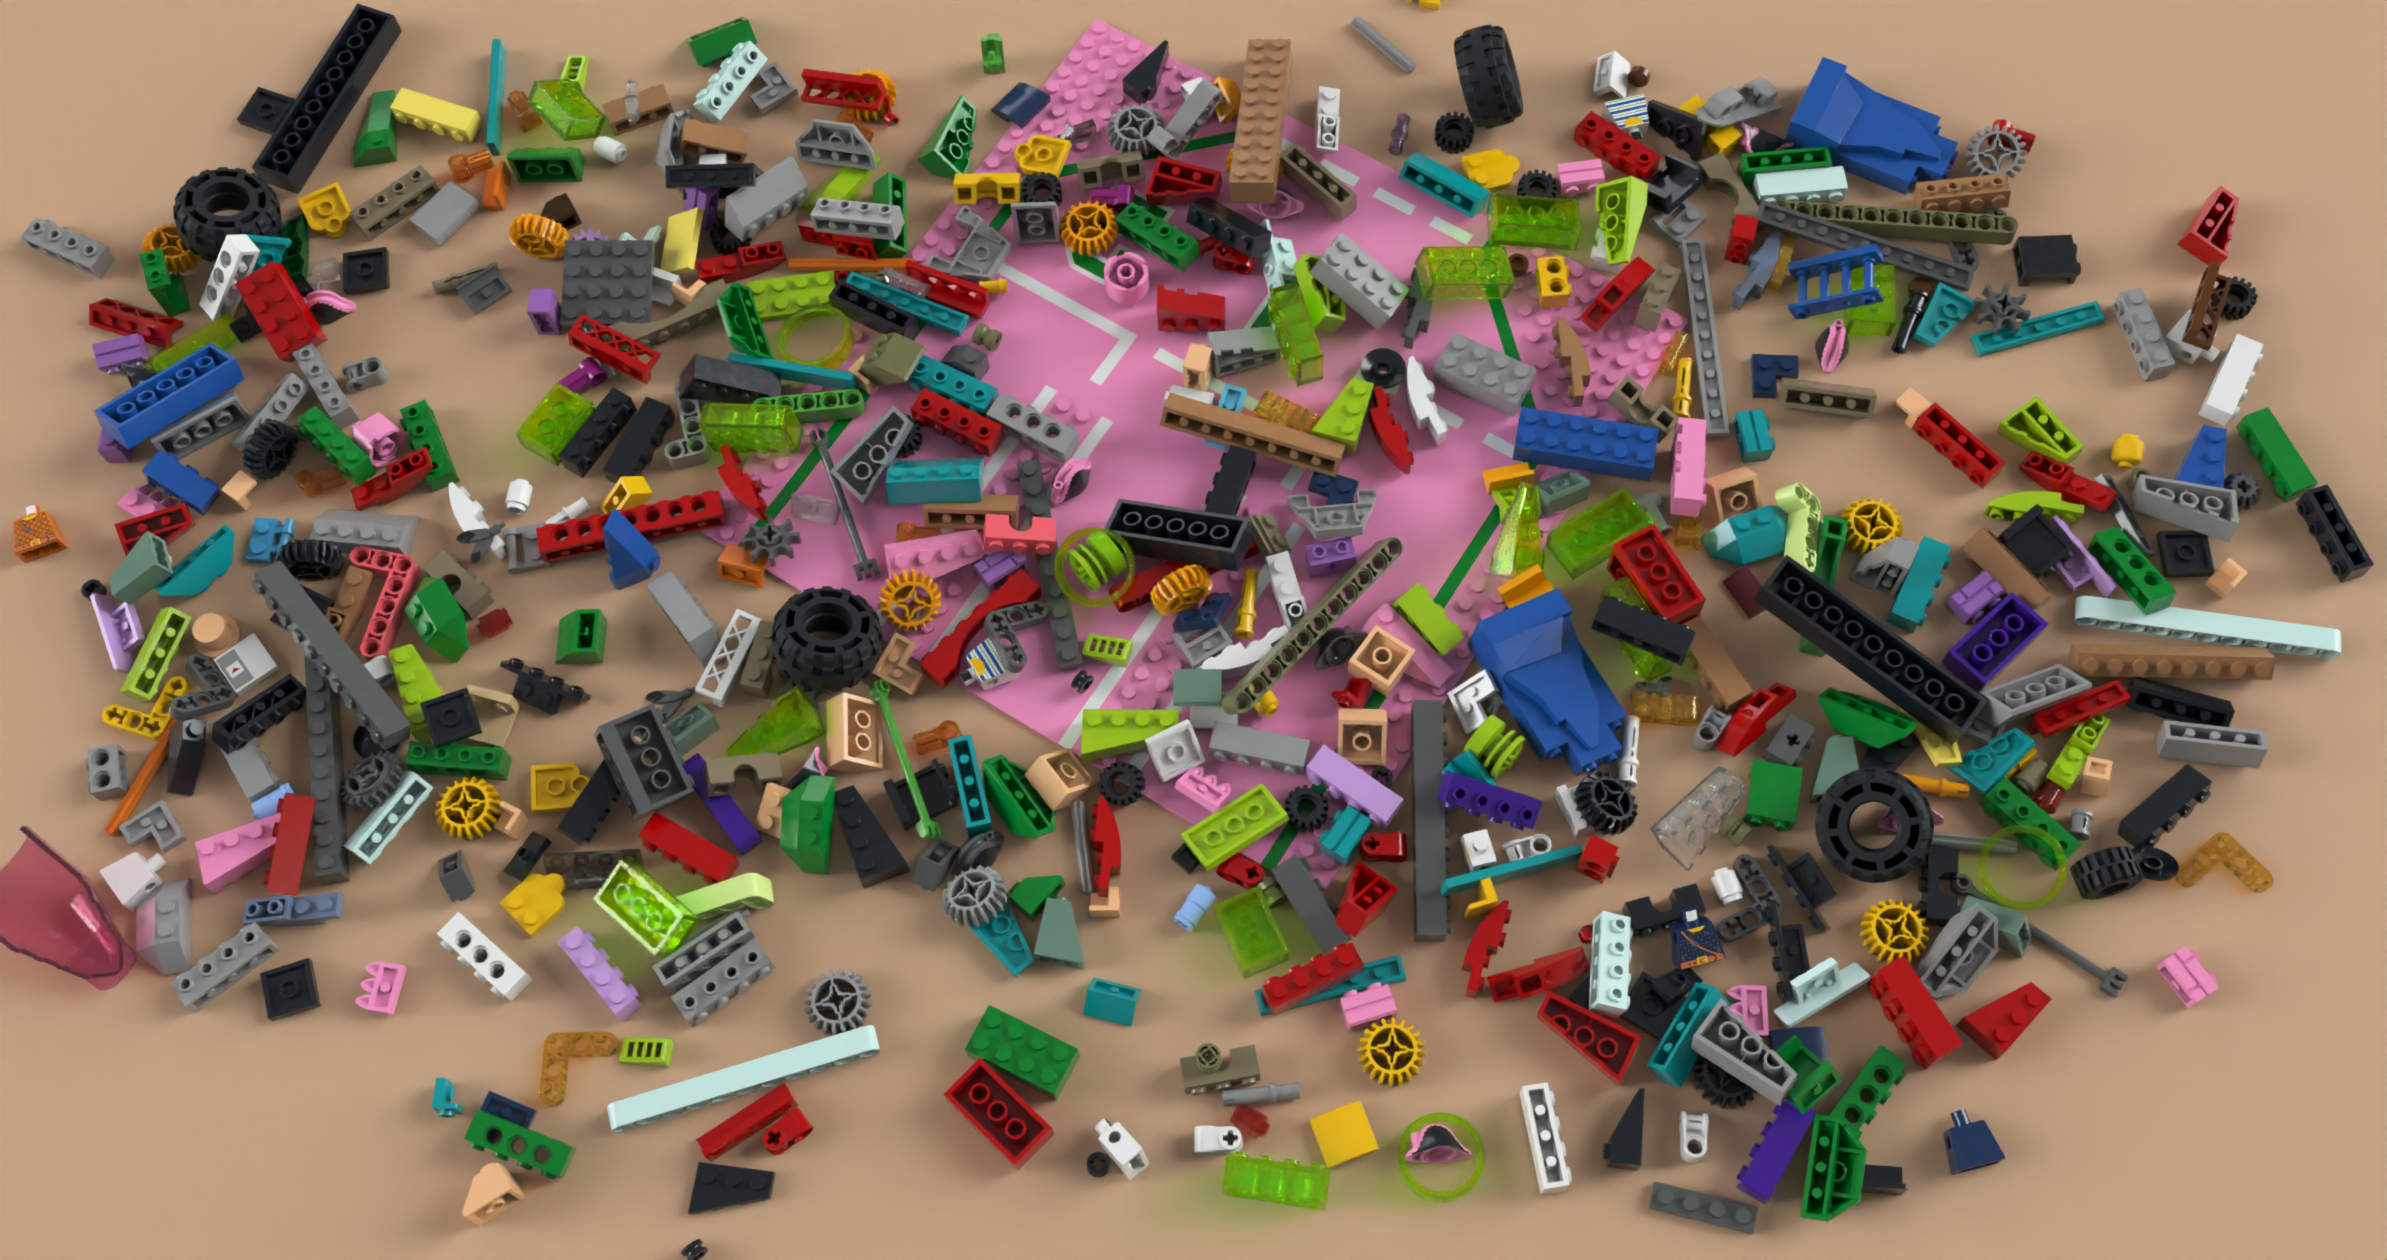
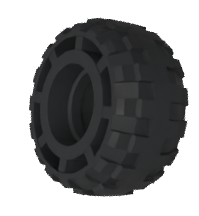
(1488, 76)
(221, 191)
(826, 662)
(1880, 786)

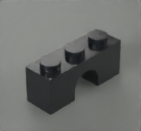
(1935, 905)
(1647, 919)

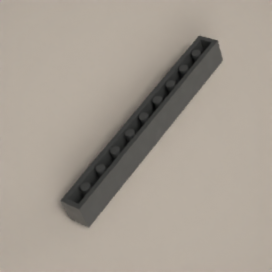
(332, 655)
(326, 778)
(1429, 821)

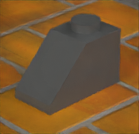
(967, 360)
(935, 864)
(456, 876)

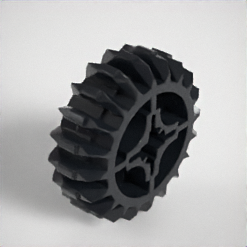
(269, 449)
(311, 559)
(1605, 803)
(1717, 1093)

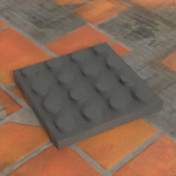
(607, 281)

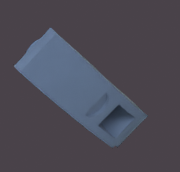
(1760, 270)
(293, 911)

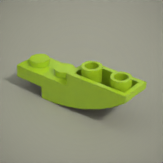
(2015, 505)
(2076, 750)

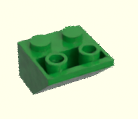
(581, 637)

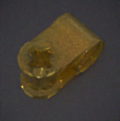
(1688, 531)

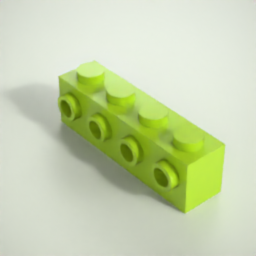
(156, 654)

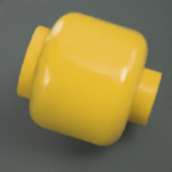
(2127, 451)

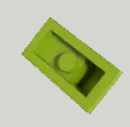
(1504, 499)

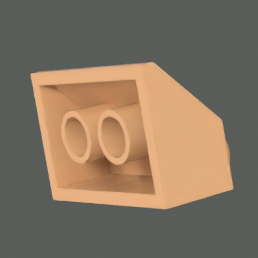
(854, 734)

